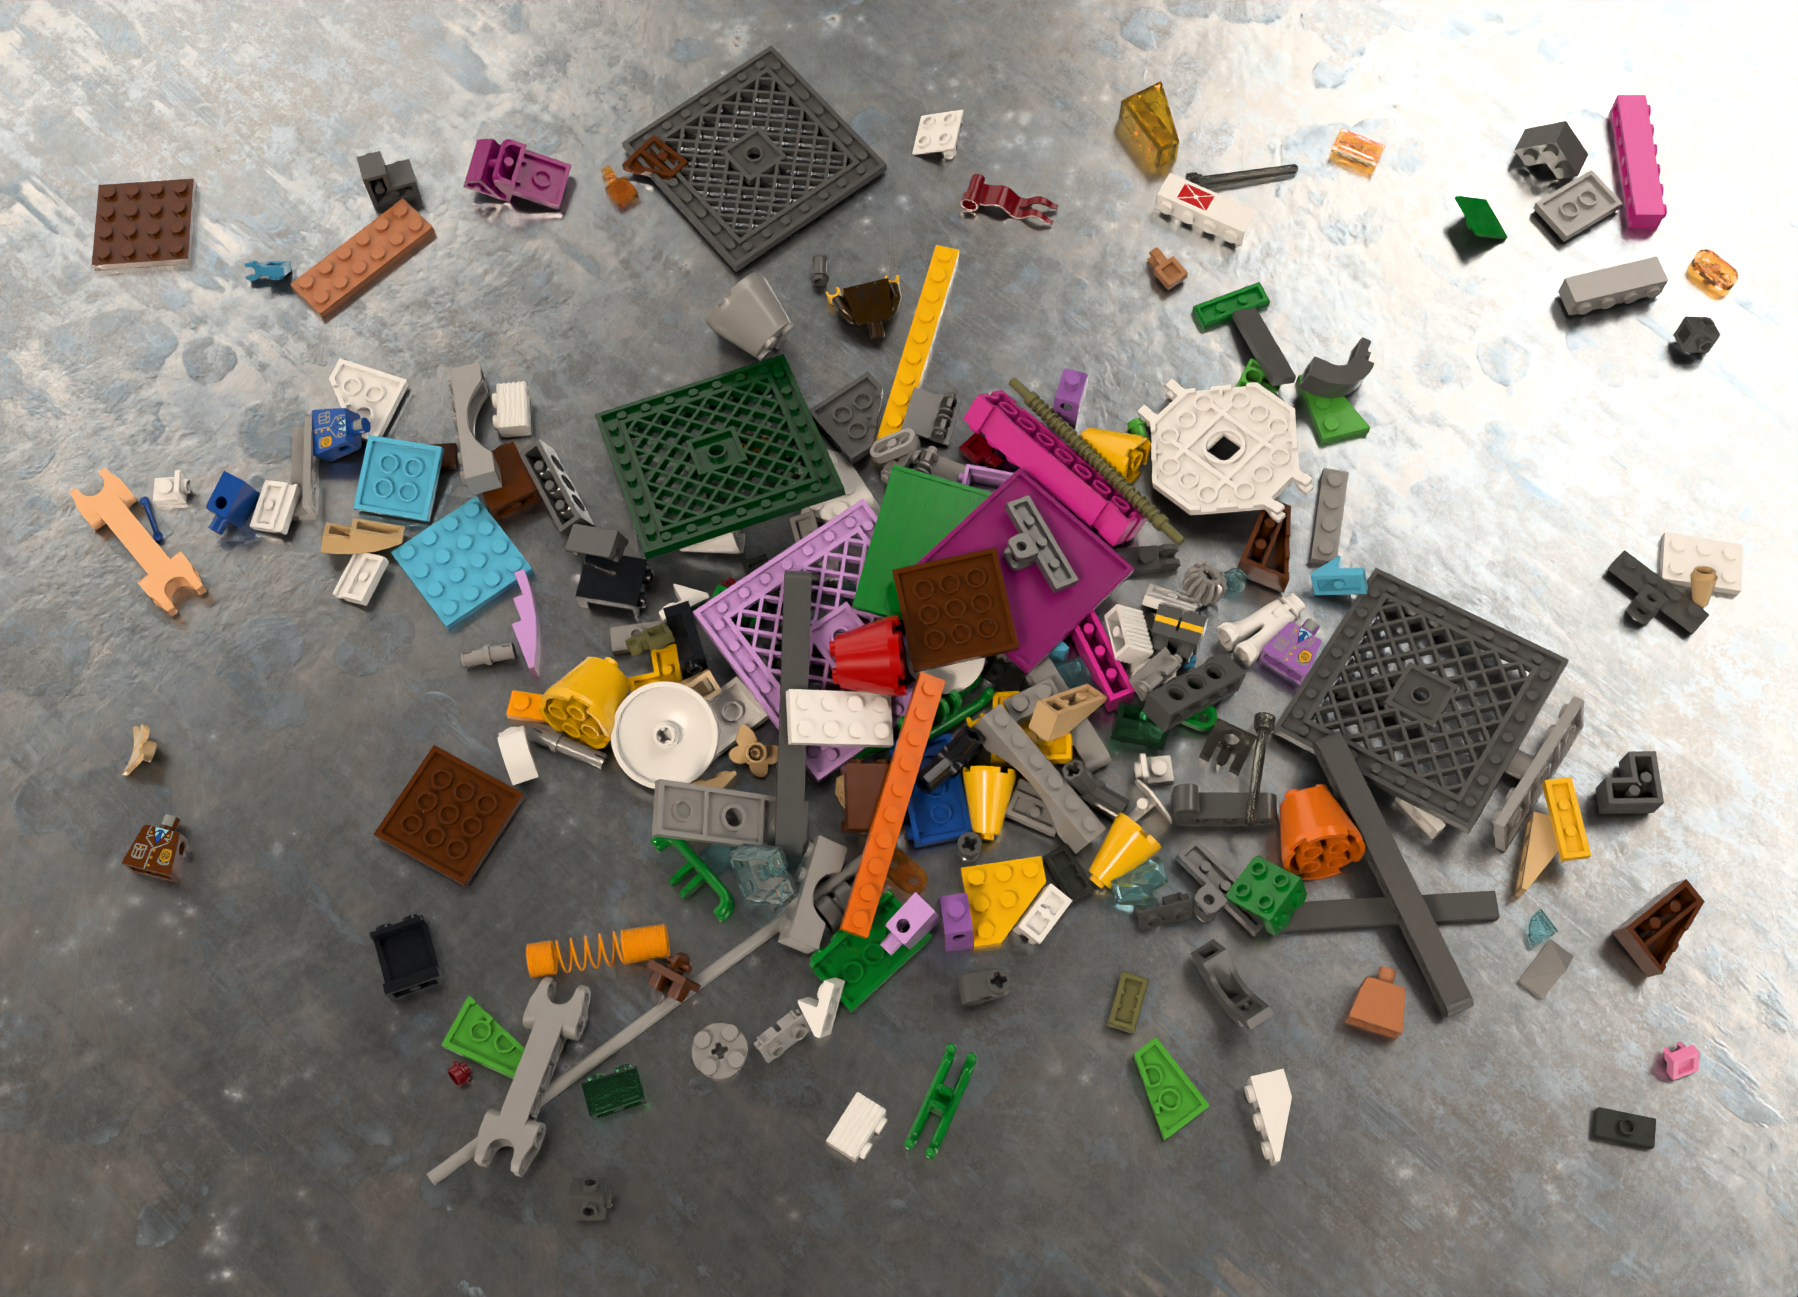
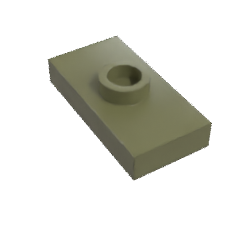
(1128, 1002)

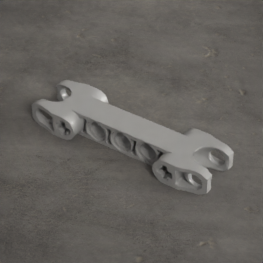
(517, 1120)

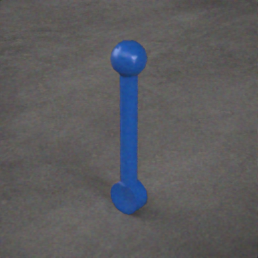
(157, 536)

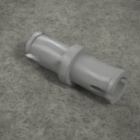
(488, 655)

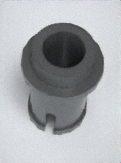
(819, 270)

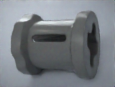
(973, 841)

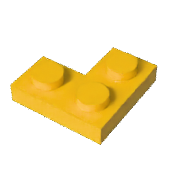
(665, 668)

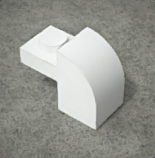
(517, 754)

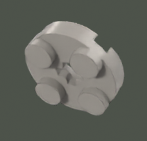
(734, 1058)

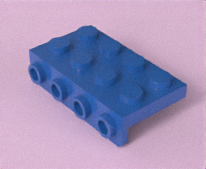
(943, 813)

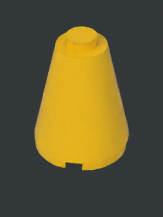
(1120, 449)
(988, 798)
(1122, 851)

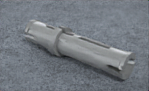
(562, 744)

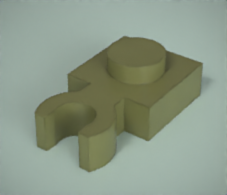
(653, 638)

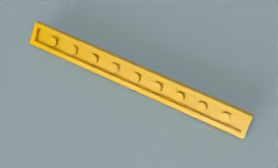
(919, 338)

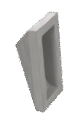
(1546, 969)

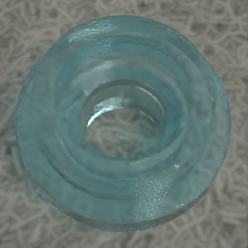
(1235, 579)

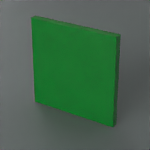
(1480, 217)

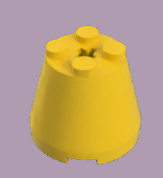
(587, 701)

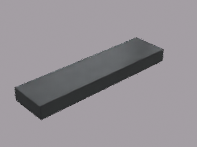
(1264, 347)

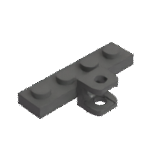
(1036, 545)
(1655, 594)
(1215, 883)

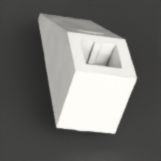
(1272, 1104)

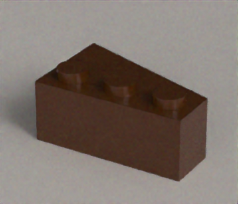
(1268, 551)
(1658, 926)

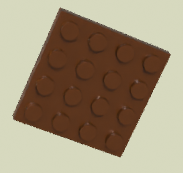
(144, 224)
(955, 610)
(449, 815)

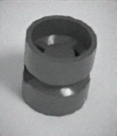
(832, 907)

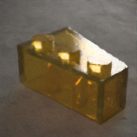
(1151, 124)

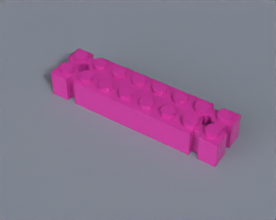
(1054, 466)

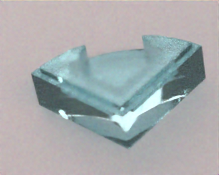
(1540, 928)

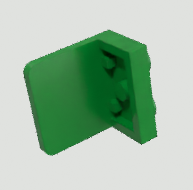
(1268, 893)

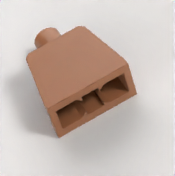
(1379, 1005)

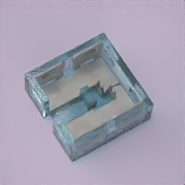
(766, 872)

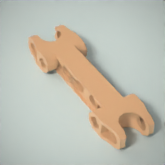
(164, 573)

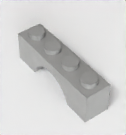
(802, 925)

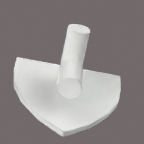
(1145, 805)

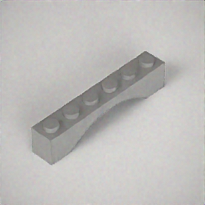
(470, 391)
(1071, 816)

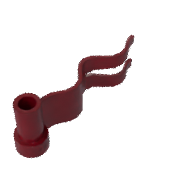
(1003, 197)

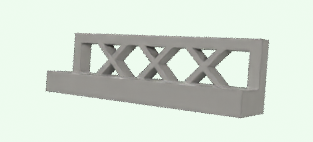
(305, 471)

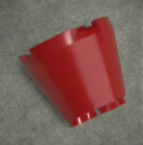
(871, 658)

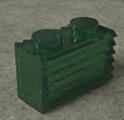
(1135, 727)
(614, 1091)

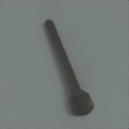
(1201, 180)
(1263, 725)

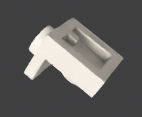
(171, 489)
(1154, 770)

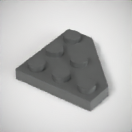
(851, 416)

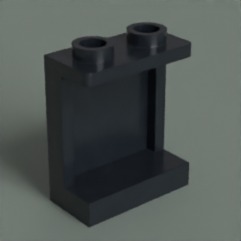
(614, 583)
(681, 622)
(407, 956)

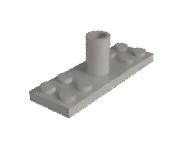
(1534, 770)
(715, 815)

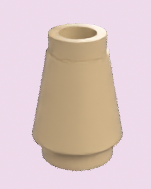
(1702, 584)

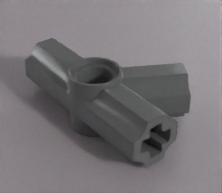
(1092, 789)

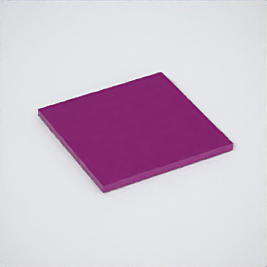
(1038, 614)

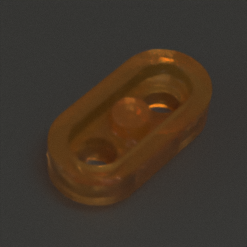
(1715, 269)
(905, 871)

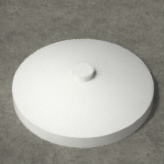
(665, 734)

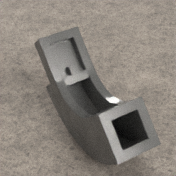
(1338, 380)
(1228, 987)

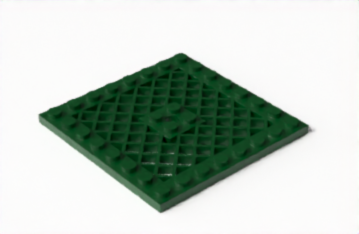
(773, 376)

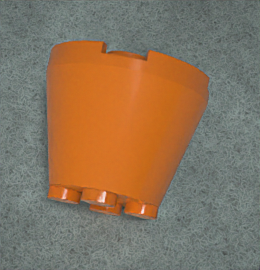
(1317, 834)

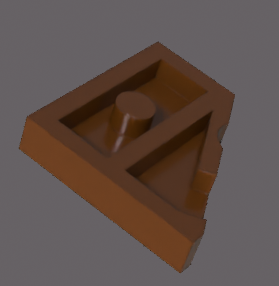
(633, 166)

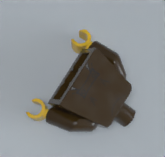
(868, 304)

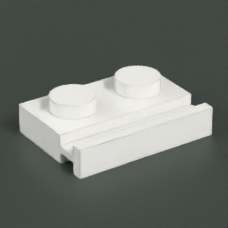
(275, 507)
(360, 578)
(1158, 595)

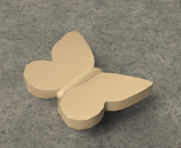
(142, 750)
(753, 752)

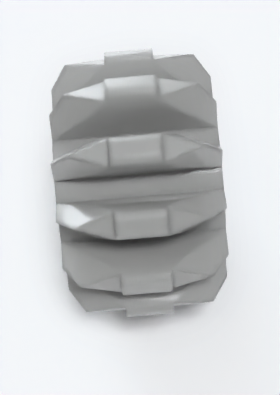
(1204, 584)

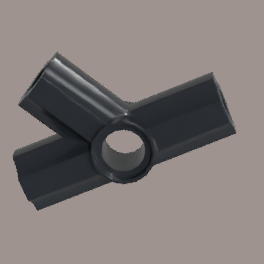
(950, 760)

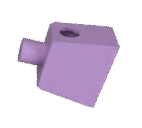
(913, 913)

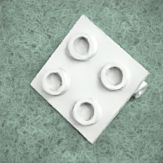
(939, 133)

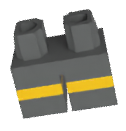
(1186, 639)

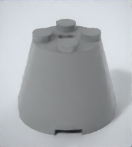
(751, 317)

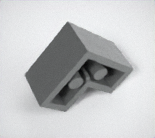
(1553, 145)
(387, 182)
(1637, 789)

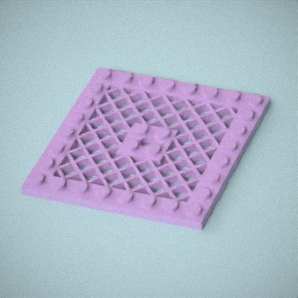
(718, 613)

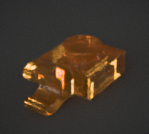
(620, 189)

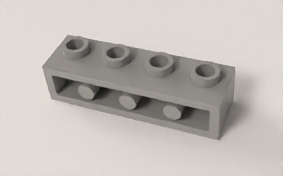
(1613, 286)

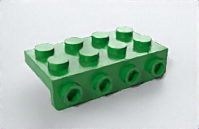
(864, 961)

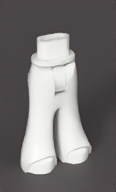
(1270, 618)

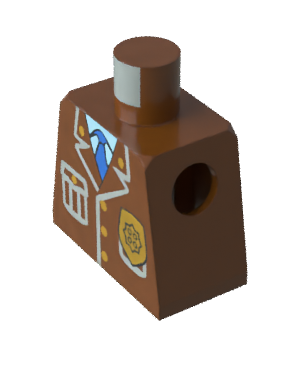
(158, 851)

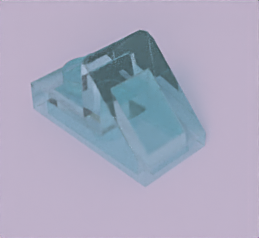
(1138, 884)

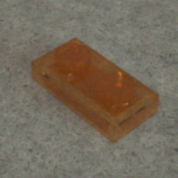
(1358, 148)

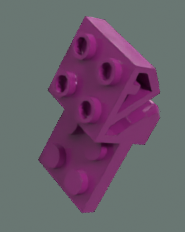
(516, 171)

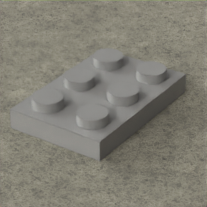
(1577, 205)

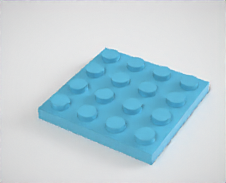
(461, 562)

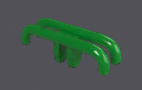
(949, 705)
(705, 874)
(941, 1101)

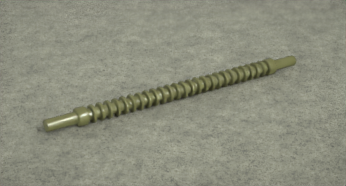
(1159, 520)

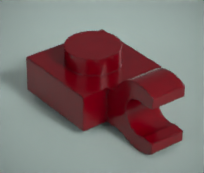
(979, 452)

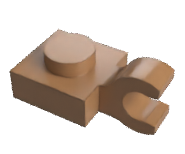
(1168, 271)

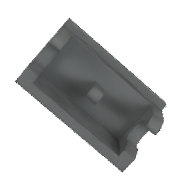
(596, 542)

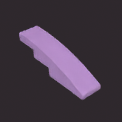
(528, 628)

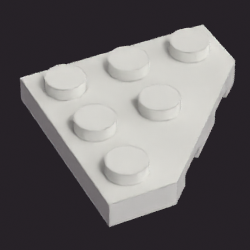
(368, 394)
(854, 491)

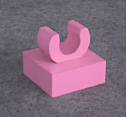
(1682, 1061)

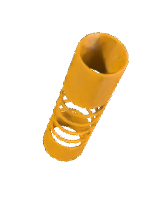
(636, 944)

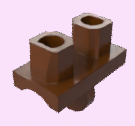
(678, 966)

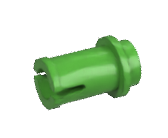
(1137, 427)

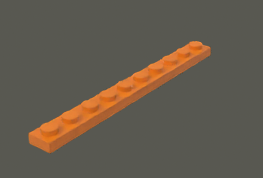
(892, 806)

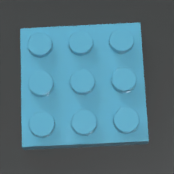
(398, 478)

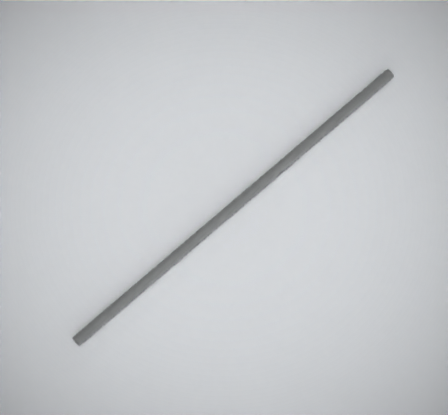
(650, 1018)

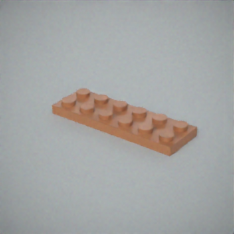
(362, 258)

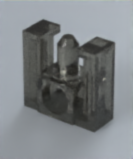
(1217, 738)

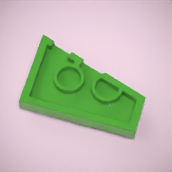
(1333, 417)
(483, 1040)
(1168, 1088)

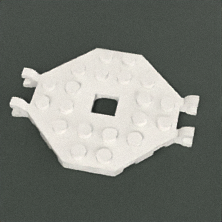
(1252, 476)

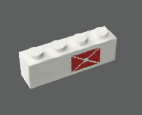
(1205, 209)

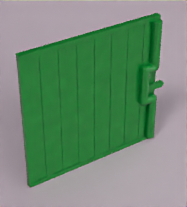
(911, 522)

